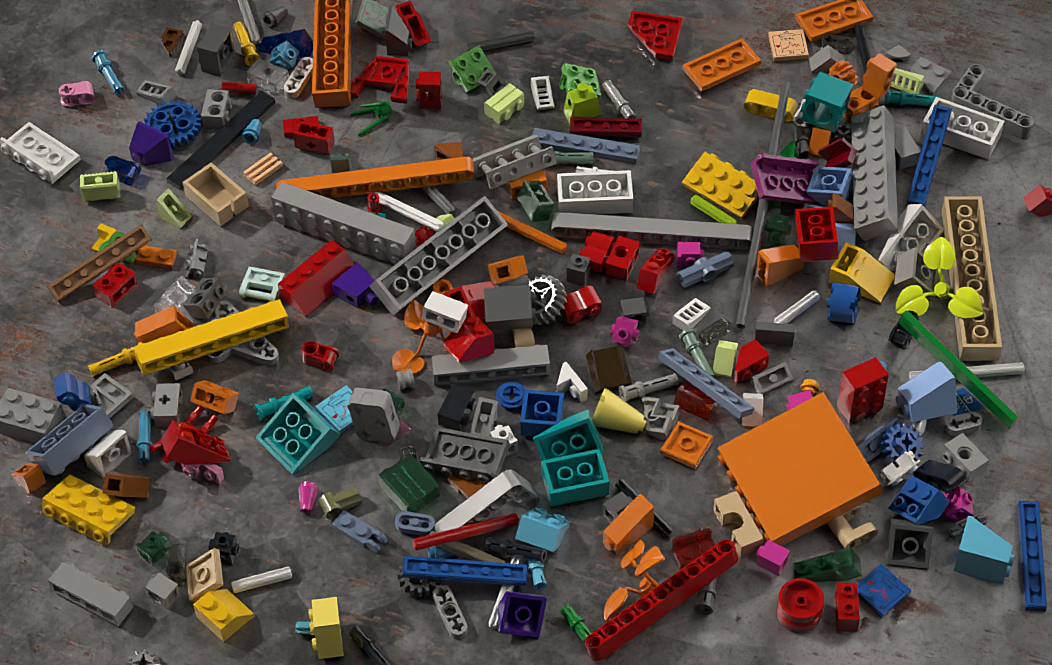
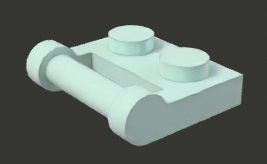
(261, 279)

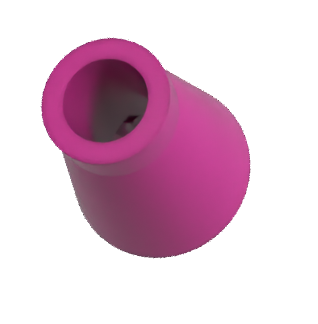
(307, 495)

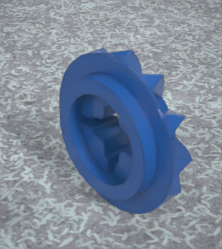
(504, 392)

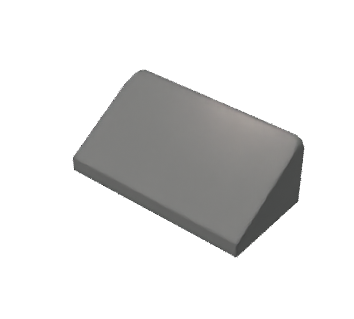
(771, 378)

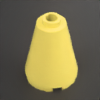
(617, 414)

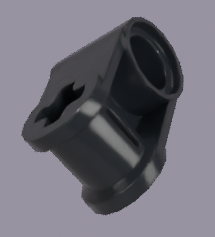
(900, 334)

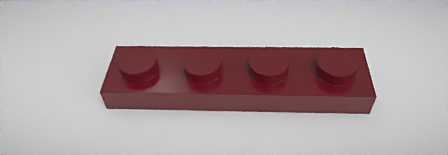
(606, 127)

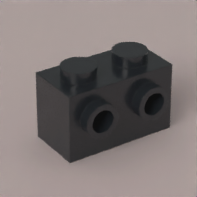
(456, 408)

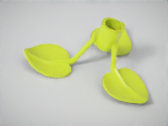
(965, 302)

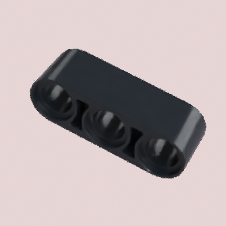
(940, 475)

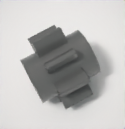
(843, 131)

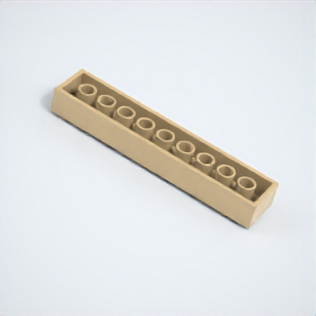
(966, 232)

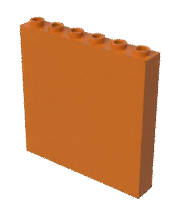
(799, 470)

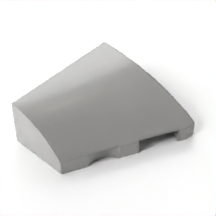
(660, 417)

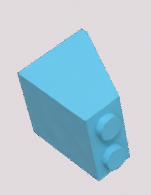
(983, 553)

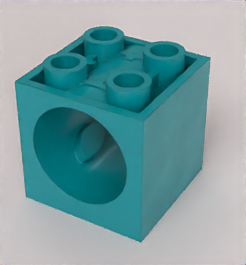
(826, 101)

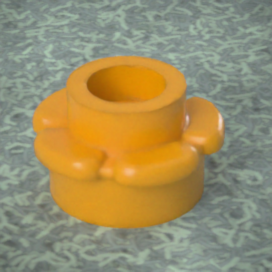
(810, 384)

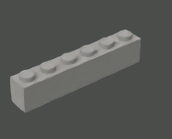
(503, 364)

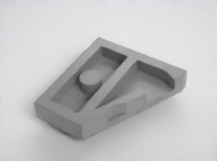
(110, 394)

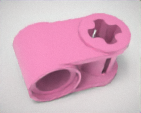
(78, 94)

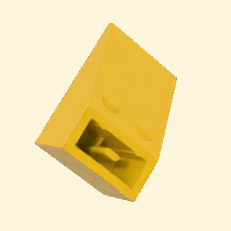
(861, 270)

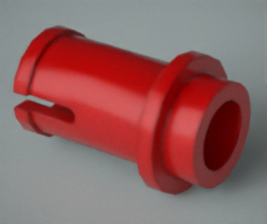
(374, 204)

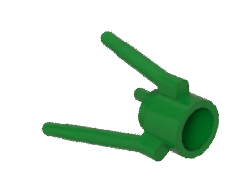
(381, 109)

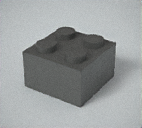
(215, 49)

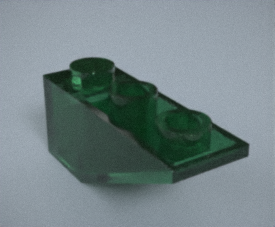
(830, 567)

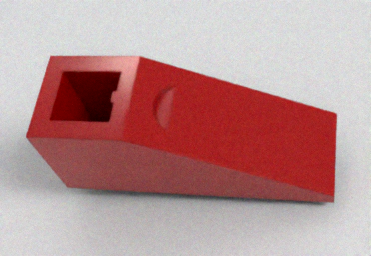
(655, 270)

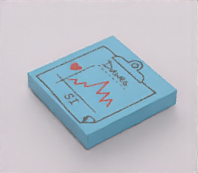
(335, 409)

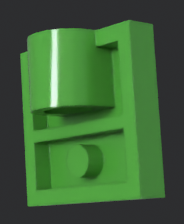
(469, 68)
(575, 75)

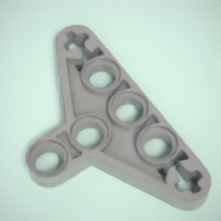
(245, 349)

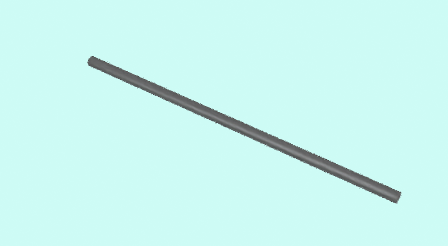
(761, 213)

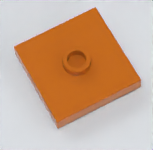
(686, 445)

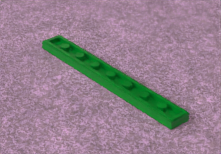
(958, 369)

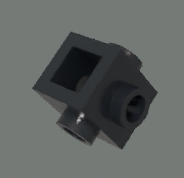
(227, 545)

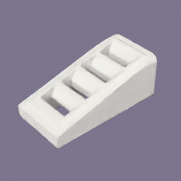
(538, 82)
(683, 324)

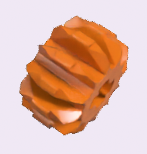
(844, 71)

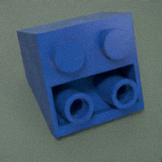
(919, 501)

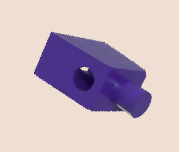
(354, 287)

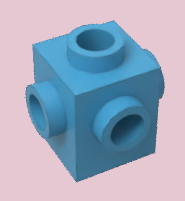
(284, 55)

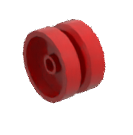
(800, 605)

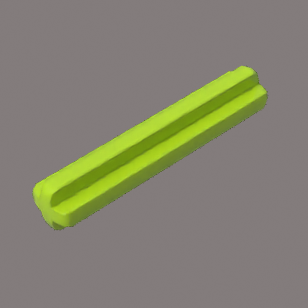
(712, 211)

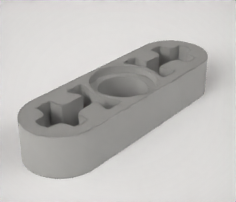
(449, 620)

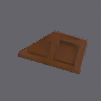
(171, 40)

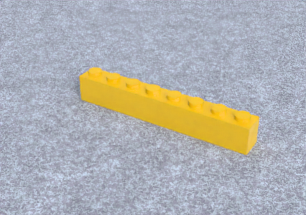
(211, 337)

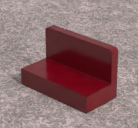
(838, 153)

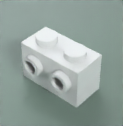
(444, 312)

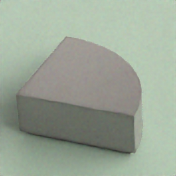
(898, 53)

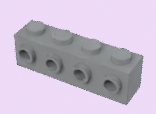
(90, 593)

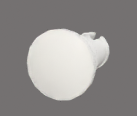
(918, 425)

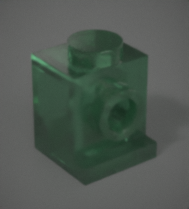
(153, 547)

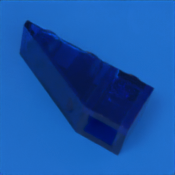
(298, 38)

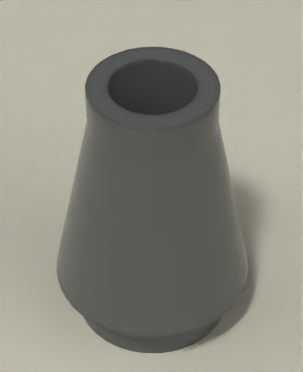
(274, 16)

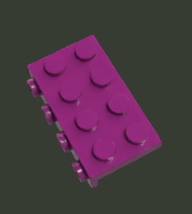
(783, 178)

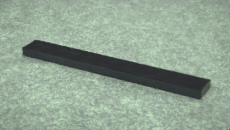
(221, 139)

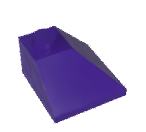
(150, 145)

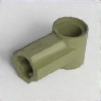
(334, 504)

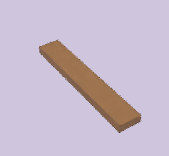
(99, 263)

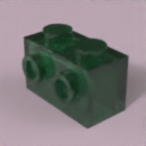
(535, 201)

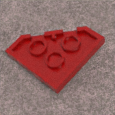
(656, 32)

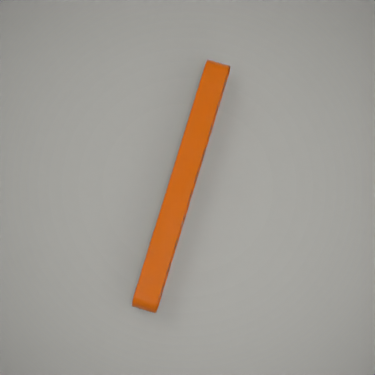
(387, 178)

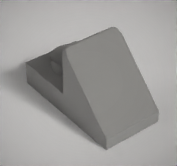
(484, 416)

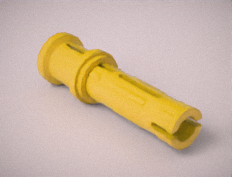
(247, 48)
(126, 356)

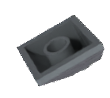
(396, 34)
(909, 544)

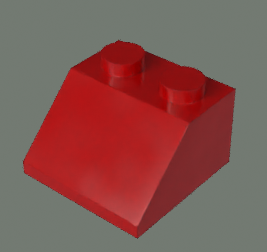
(471, 341)

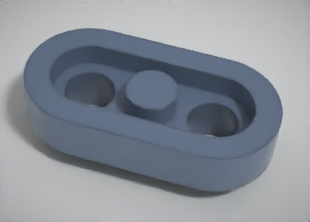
(415, 523)

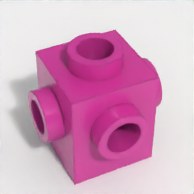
(627, 325)
(960, 504)

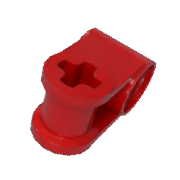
(320, 355)

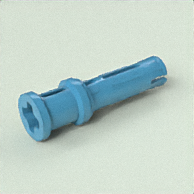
(105, 67)

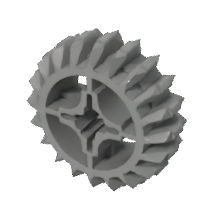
(548, 298)

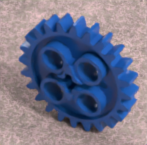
(184, 117)

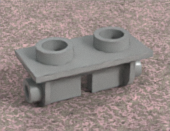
(196, 253)

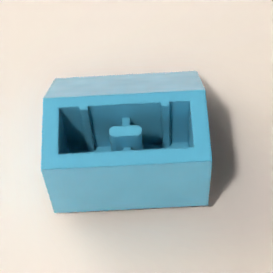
(542, 529)

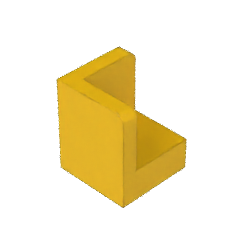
(104, 233)

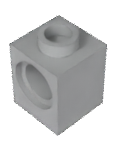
(162, 590)

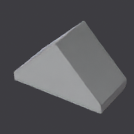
(824, 59)

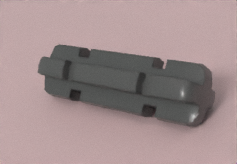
(957, 530)

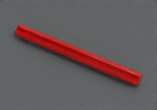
(465, 531)

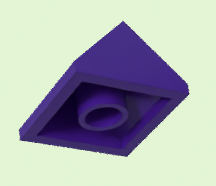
(521, 613)

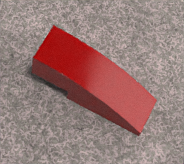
(414, 24)

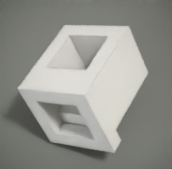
(506, 433)

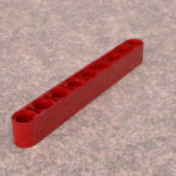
(661, 600)

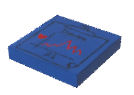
(882, 590)

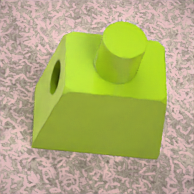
(582, 102)

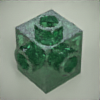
(778, 228)

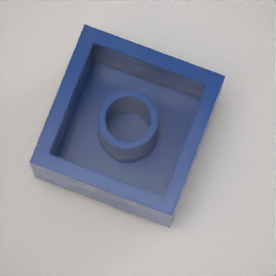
(540, 411)

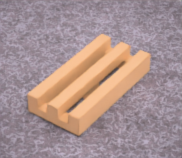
(261, 167)

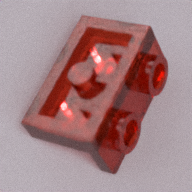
(694, 401)
(690, 546)

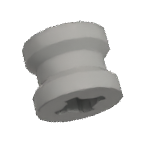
(405, 379)

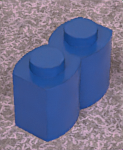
(71, 391)

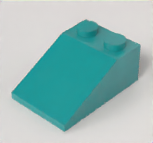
(569, 437)

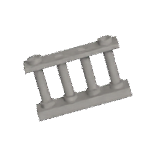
(513, 161)

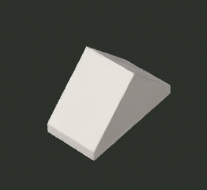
(755, 419)

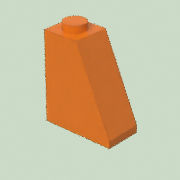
(777, 263)
(161, 325)
(630, 525)

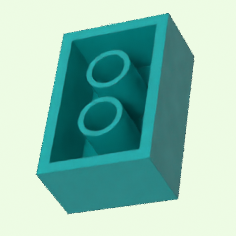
(575, 477)

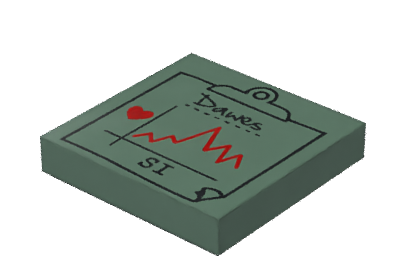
(372, 17)

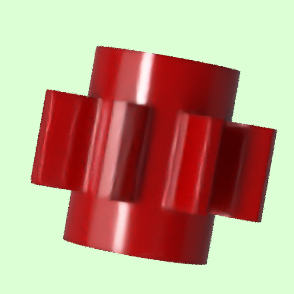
(423, 235)

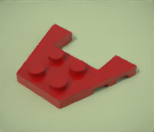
(387, 73)

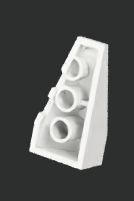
(915, 229)

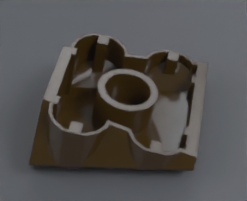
(608, 369)

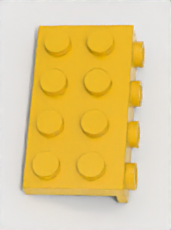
(722, 185)
(86, 509)

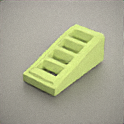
(908, 88)

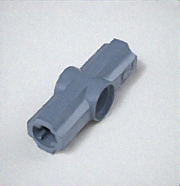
(705, 269)

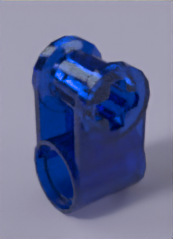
(123, 169)

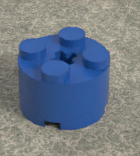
(843, 303)

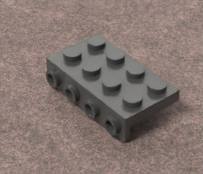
(465, 455)

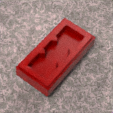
(290, 124)

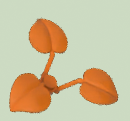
(405, 358)
(648, 561)

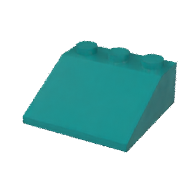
(297, 434)

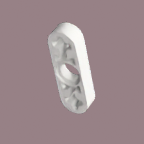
(299, 84)

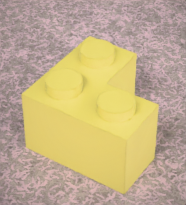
(326, 628)

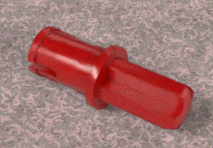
(244, 88)

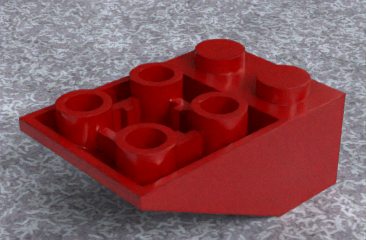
(472, 296)
(193, 446)

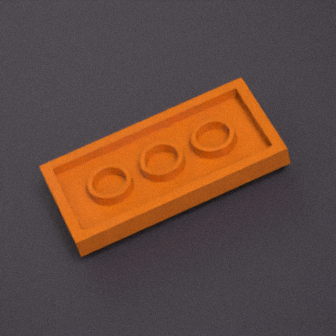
(833, 18)
(721, 64)

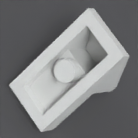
(570, 381)

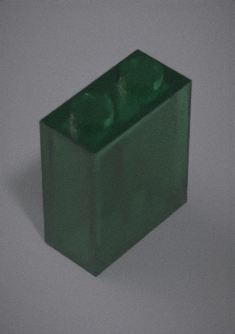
(409, 484)

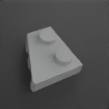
(933, 74)

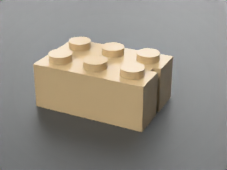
(215, 194)

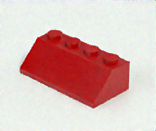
(312, 281)

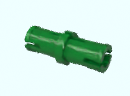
(576, 622)

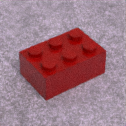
(816, 234)
(862, 390)

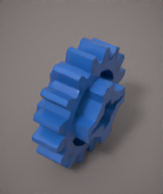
(904, 442)

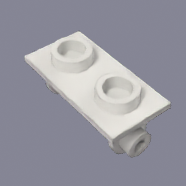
(893, 474)

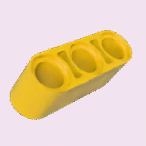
(766, 104)

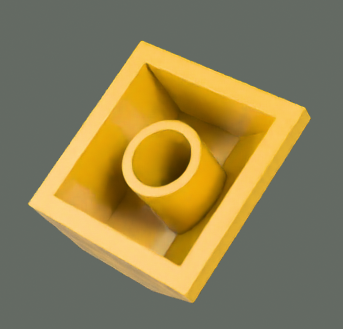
(222, 613)

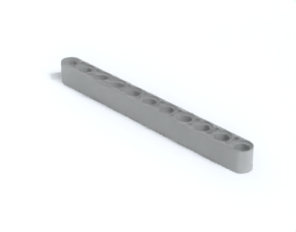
(653, 230)

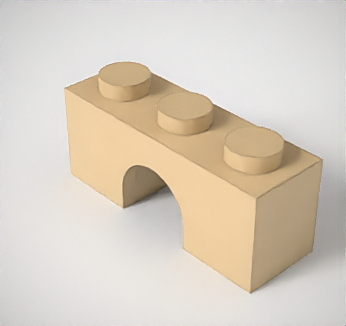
(732, 509)

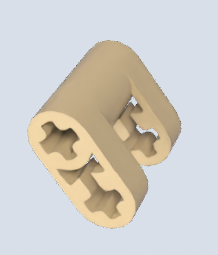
(847, 535)

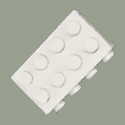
(39, 152)

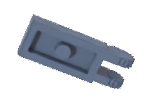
(358, 531)

